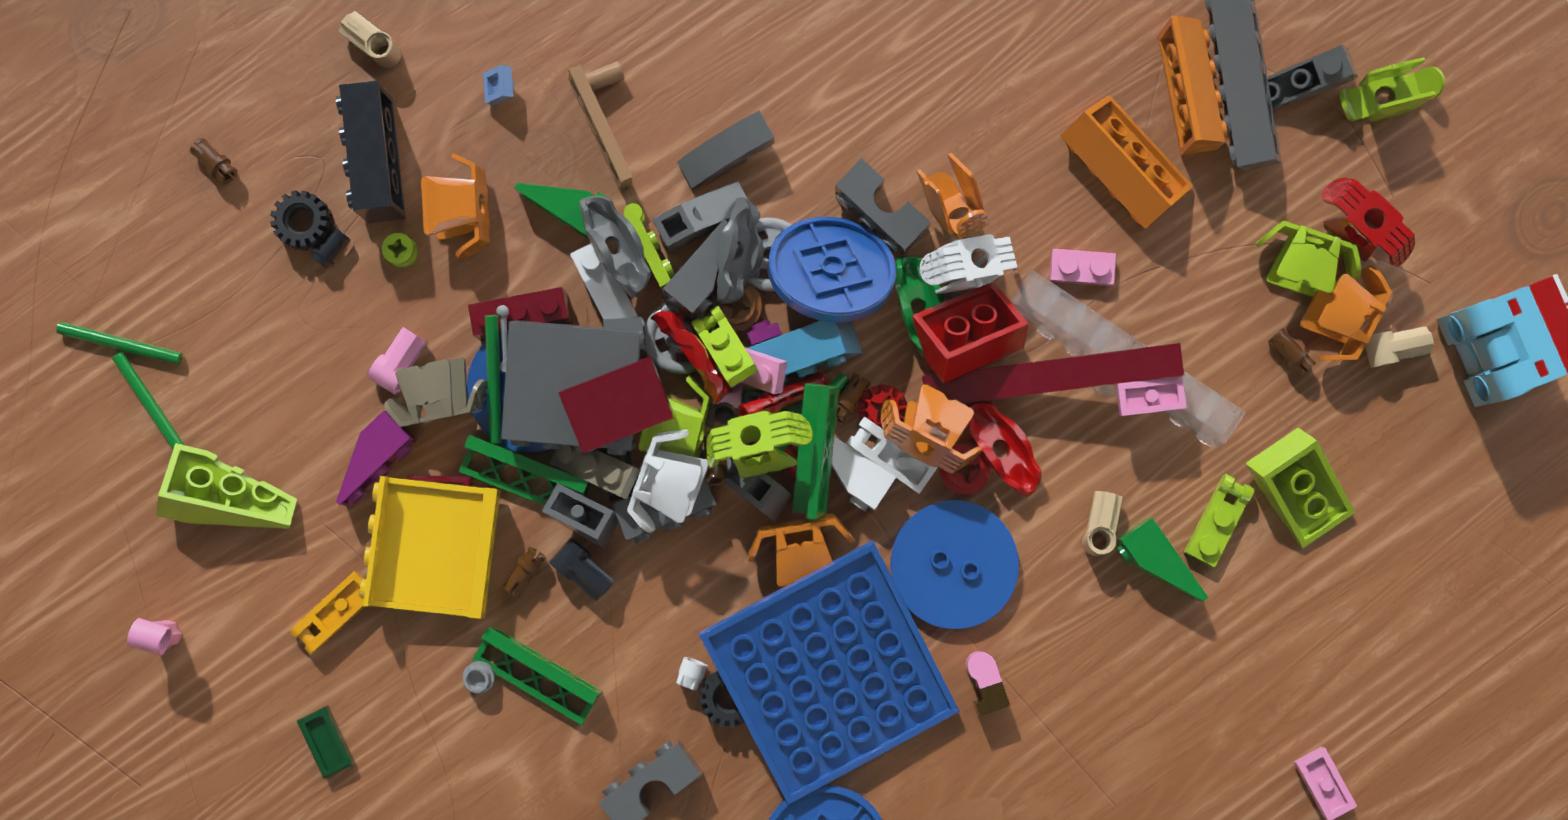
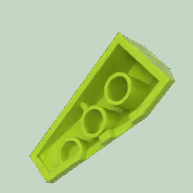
(211, 492)

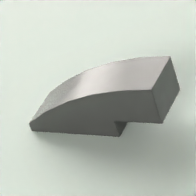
(726, 150)

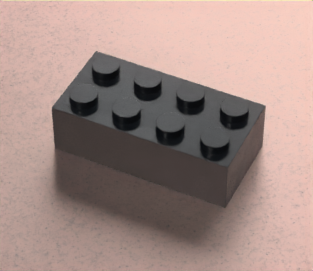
(371, 152)

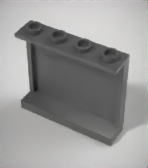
(549, 360)

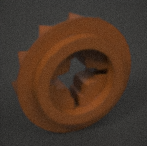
(744, 318)

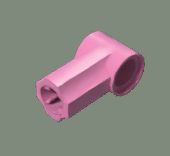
(400, 355)
(153, 636)

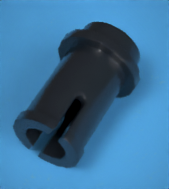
(330, 247)

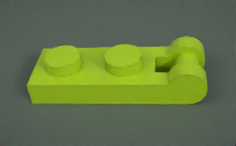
(661, 269)
(725, 347)
(1218, 521)

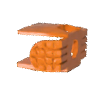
(946, 200)
(454, 208)
(1346, 309)
(930, 429)
(798, 546)

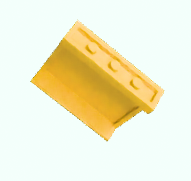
(430, 547)

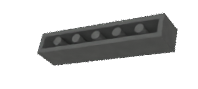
(1245, 83)

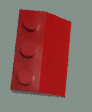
(970, 331)

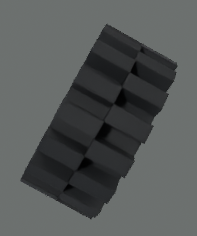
(292, 204)
(711, 707)

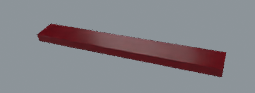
(1063, 374)

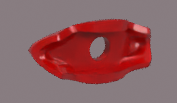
(673, 325)
(1019, 466)

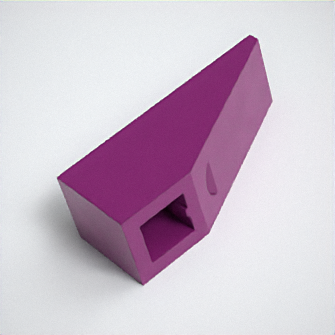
(374, 452)

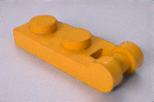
(330, 614)

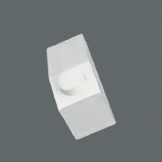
(604, 290)
(860, 476)

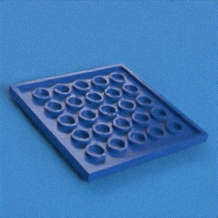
(829, 672)

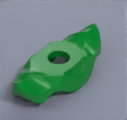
(911, 286)

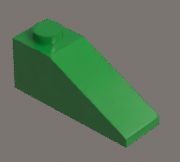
(558, 202)
(1154, 554)

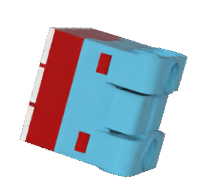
(1511, 340)

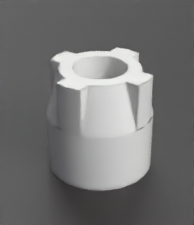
(691, 673)

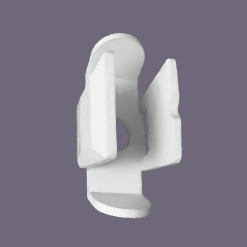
(955, 262)
(669, 482)

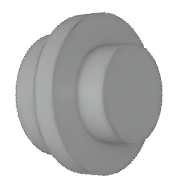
(478, 677)

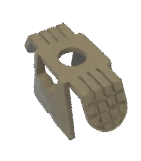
(439, 388)

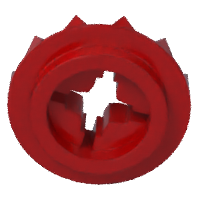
(878, 395)
(976, 478)

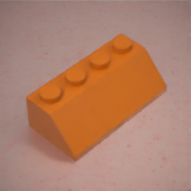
(1191, 85)
(1126, 161)

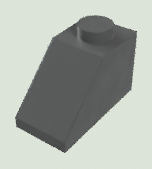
(581, 515)

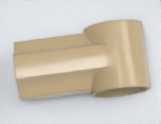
(370, 40)
(1391, 347)
(1103, 520)

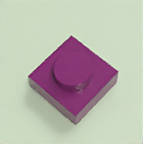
(763, 331)

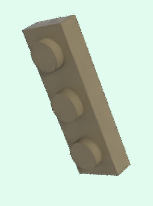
(597, 469)

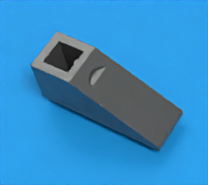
(1312, 77)
(697, 216)

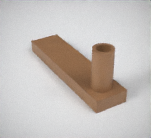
(583, 87)

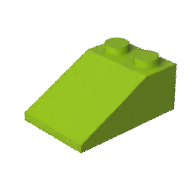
(1301, 486)

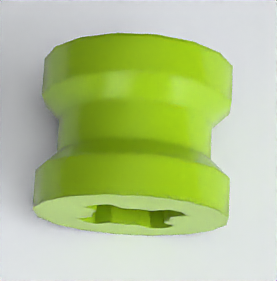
(406, 253)

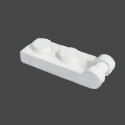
(890, 458)

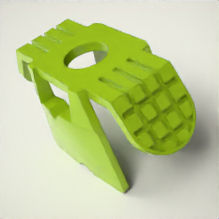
(1408, 91)
(1309, 262)
(685, 419)
(769, 431)

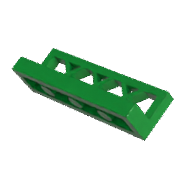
(815, 458)
(521, 463)
(542, 665)

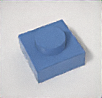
(498, 85)

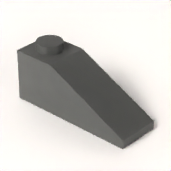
(694, 283)
(758, 490)

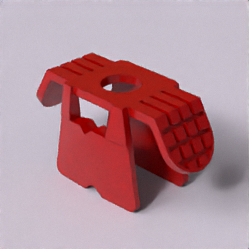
(1358, 203)

